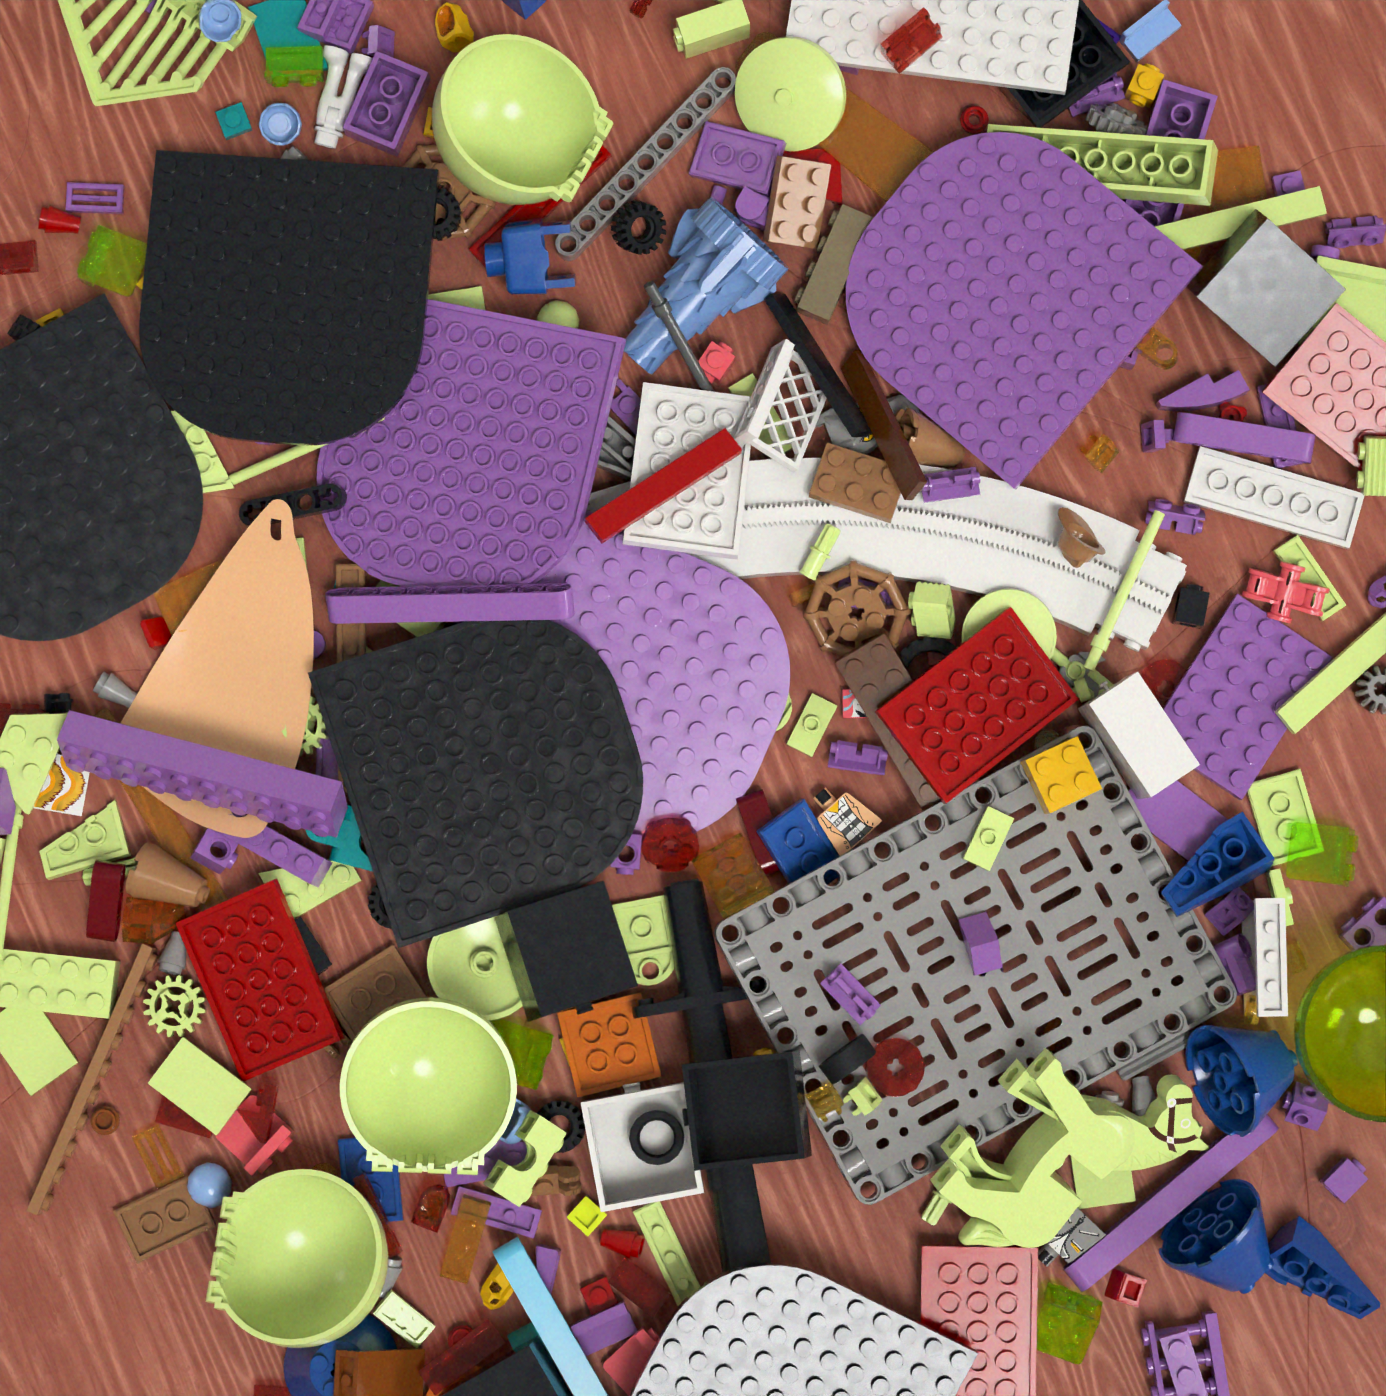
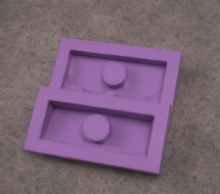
(336, 21)

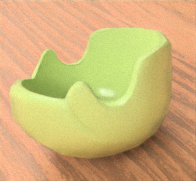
(559, 313)

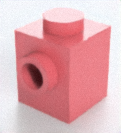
(717, 361)

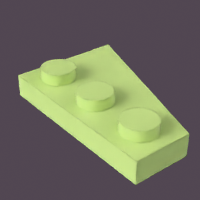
(211, 469)
(96, 839)
(304, 896)

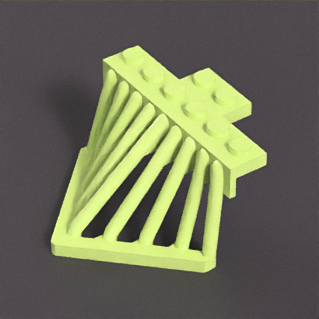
(102, 92)

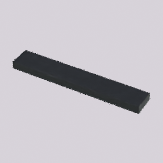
(818, 365)

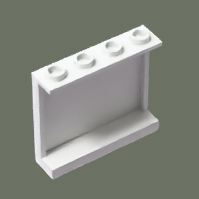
(1267, 938)

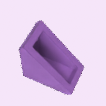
(981, 943)

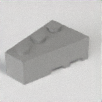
(617, 451)

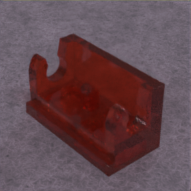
(911, 41)
(18, 258)

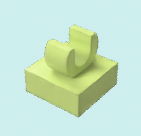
(864, 1096)

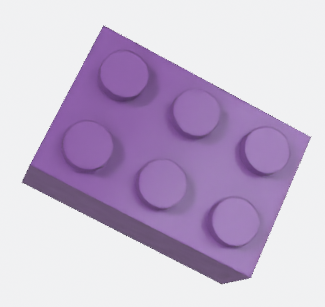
(386, 103)

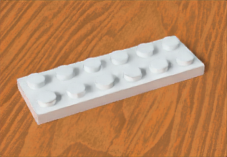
(1274, 497)

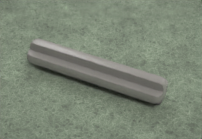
(1154, 1056)

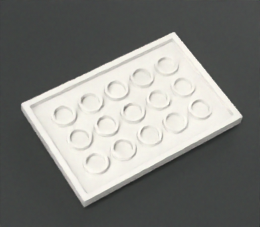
(710, 512)

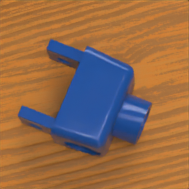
(524, 257)

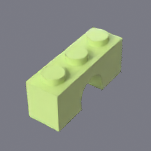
(542, 1141)

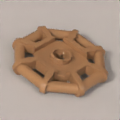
(462, 193)
(862, 596)

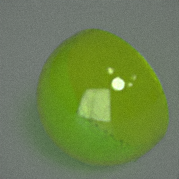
(1344, 1033)

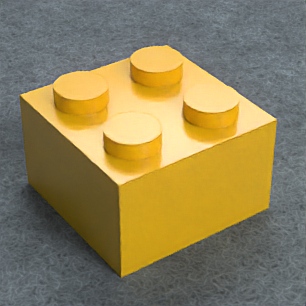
(1061, 775)

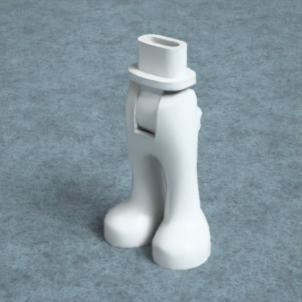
(333, 110)

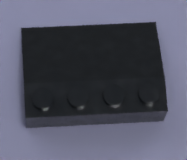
(1092, 62)

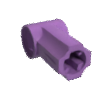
(1235, 955)

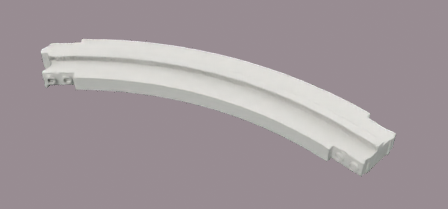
(967, 542)

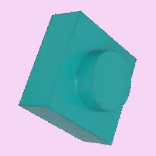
(233, 121)

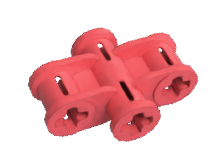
(1275, 589)

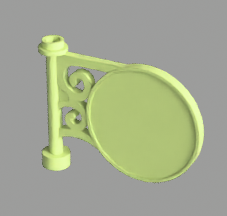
(1032, 614)

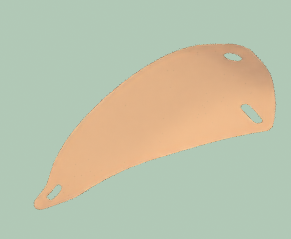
(238, 664)

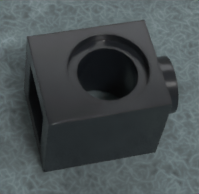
(1191, 606)

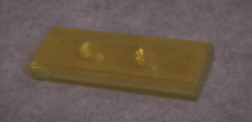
(465, 1239)

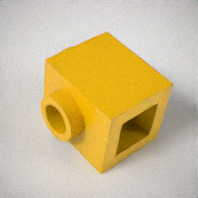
(1144, 85)

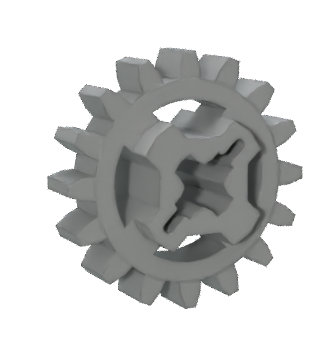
(1115, 120)

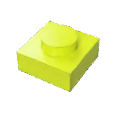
(586, 1215)

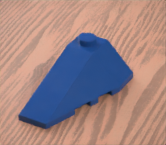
(1220, 865)
(1313, 1264)

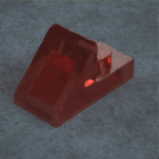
(261, 1121)

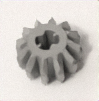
(1368, 690)

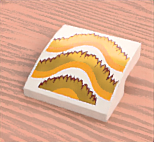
(63, 789)

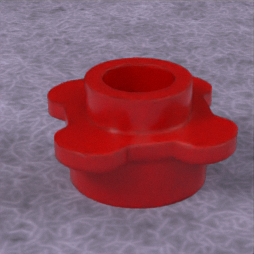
(1237, 412)

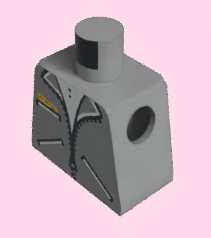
(1072, 1239)

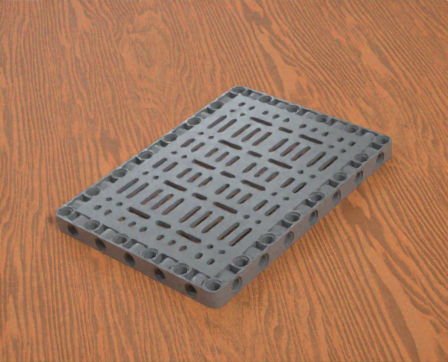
(909, 846)

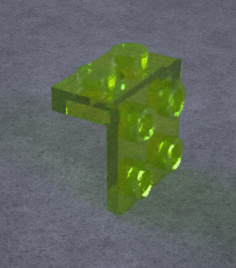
(112, 261)
(1321, 853)
(528, 1050)
(1067, 1323)

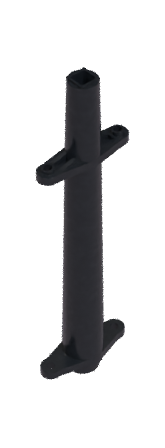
(701, 1000)

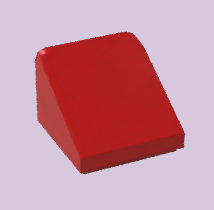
(156, 632)
(1125, 1288)

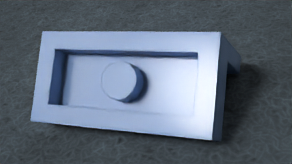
(1150, 31)

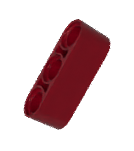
(755, 814)
(105, 900)

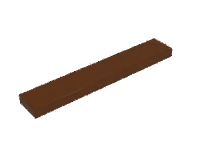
(883, 425)

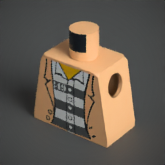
(844, 820)

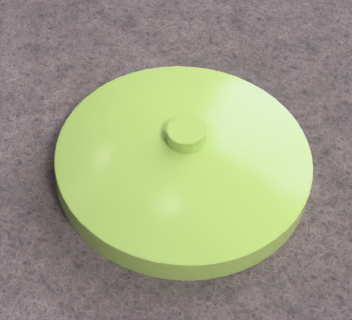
(791, 92)
(474, 970)

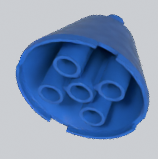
(1238, 1074)
(1220, 1238)
(311, 1369)

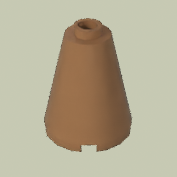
(928, 441)
(165, 879)

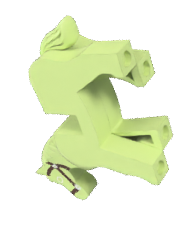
(1025, 1197)

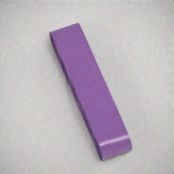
(1244, 437)

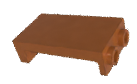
(379, 1372)

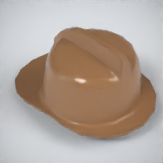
(1077, 539)

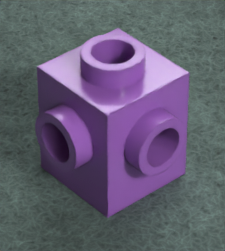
(1304, 1106)

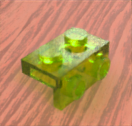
(294, 65)

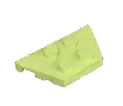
(29, 752)

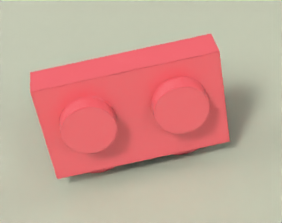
(244, 1145)
(630, 1358)

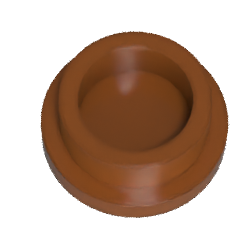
(105, 1120)

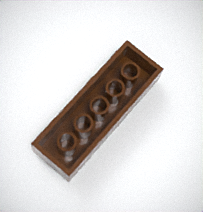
(875, 676)

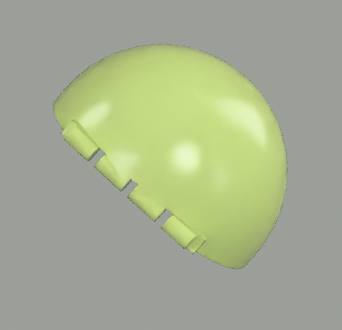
(517, 121)
(428, 1087)
(298, 1258)

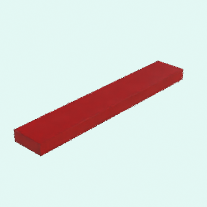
(529, 211)
(663, 485)

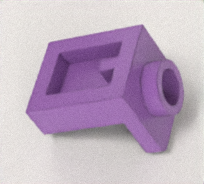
(1287, 183)
(1230, 911)

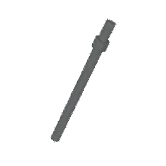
(663, 310)

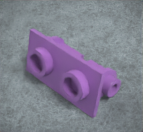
(1106, 93)
(1366, 232)
(951, 485)
(1186, 516)
(845, 756)
(850, 994)

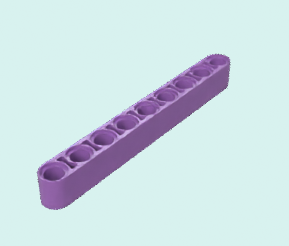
(450, 603)
(1165, 1204)

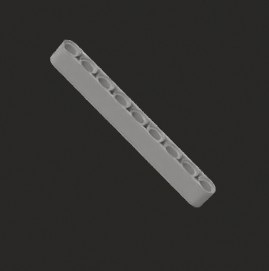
(651, 151)

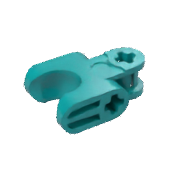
(347, 845)

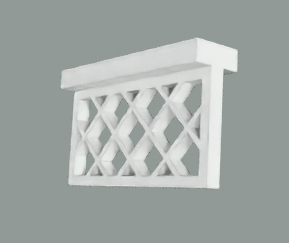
(763, 399)

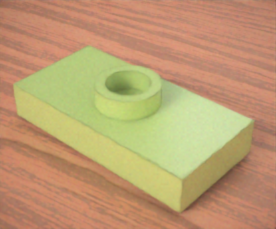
(811, 725)
(988, 838)
(1278, 890)
(403, 1318)

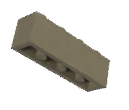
(832, 268)

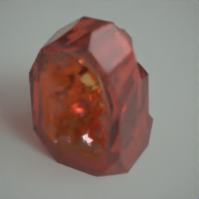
(432, 1207)

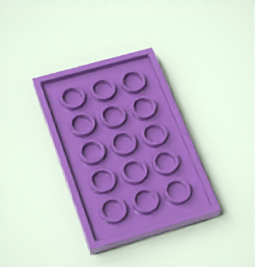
(1234, 688)

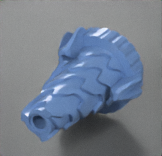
(717, 271)

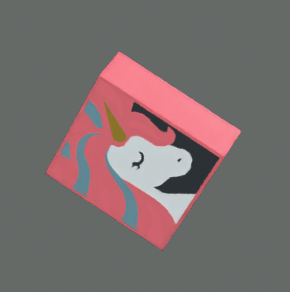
(850, 707)

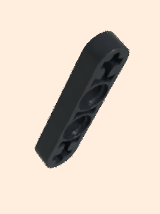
(293, 500)

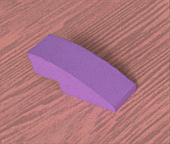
(1205, 393)

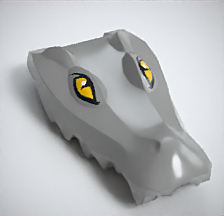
(841, 437)

